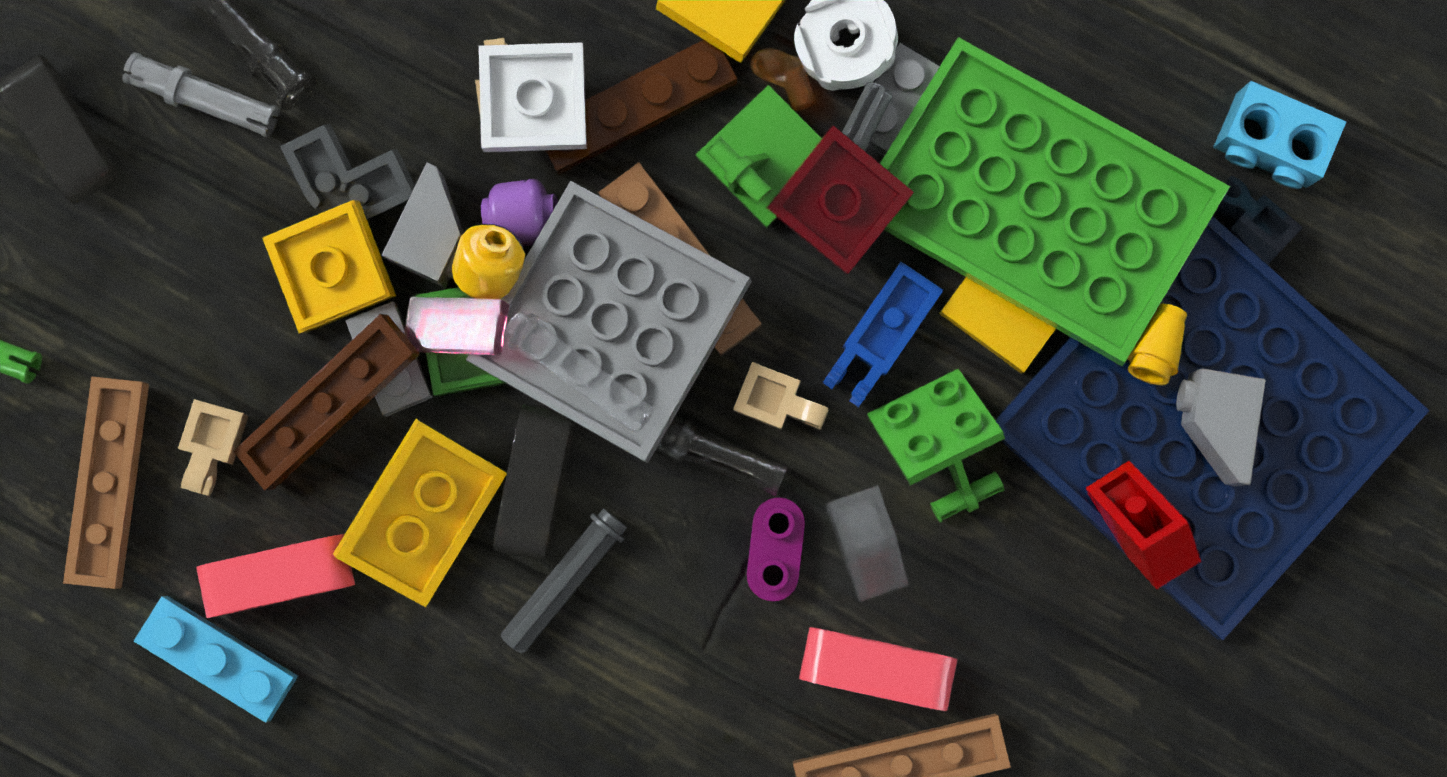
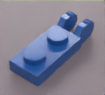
(886, 328)

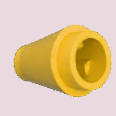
(1159, 347)

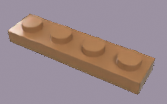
(641, 197)
(106, 483)
(942, 751)

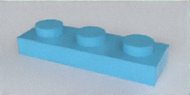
(215, 658)

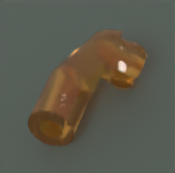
(786, 72)

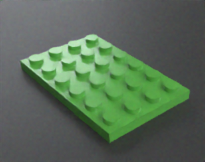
(1046, 200)

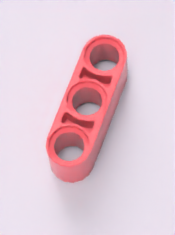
(273, 576)
(878, 669)

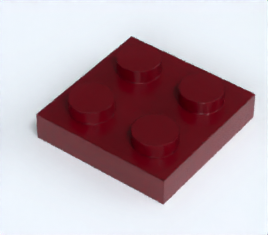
(839, 199)

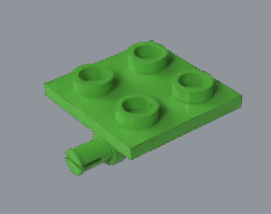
(759, 152)
(936, 431)

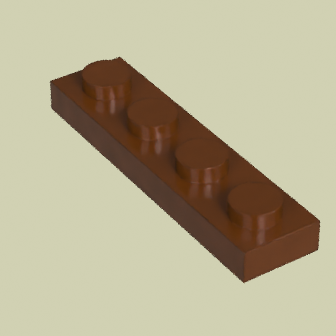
(648, 100)
(326, 402)

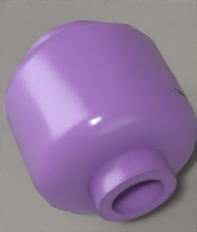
(519, 207)

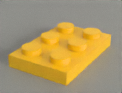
(420, 513)

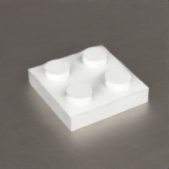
(532, 97)

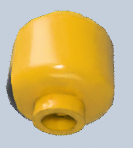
(488, 265)

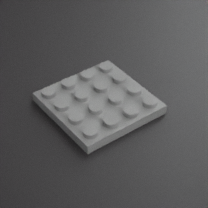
(625, 302)

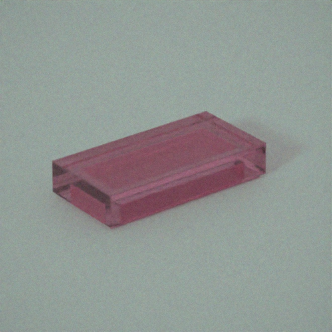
(457, 325)

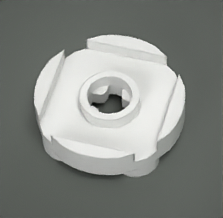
(850, 66)

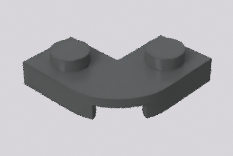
(330, 180)

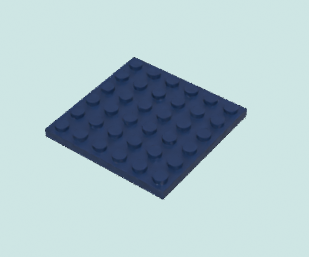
(1319, 437)

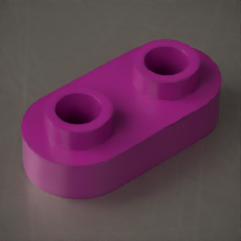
(775, 549)

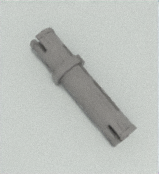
(181, 87)

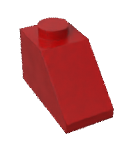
(1145, 524)

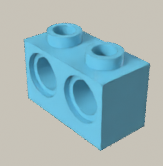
(1280, 122)

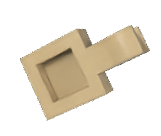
(772, 397)
(211, 437)

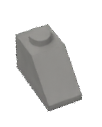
(427, 230)
(1223, 420)

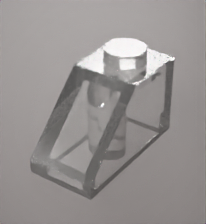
(867, 543)

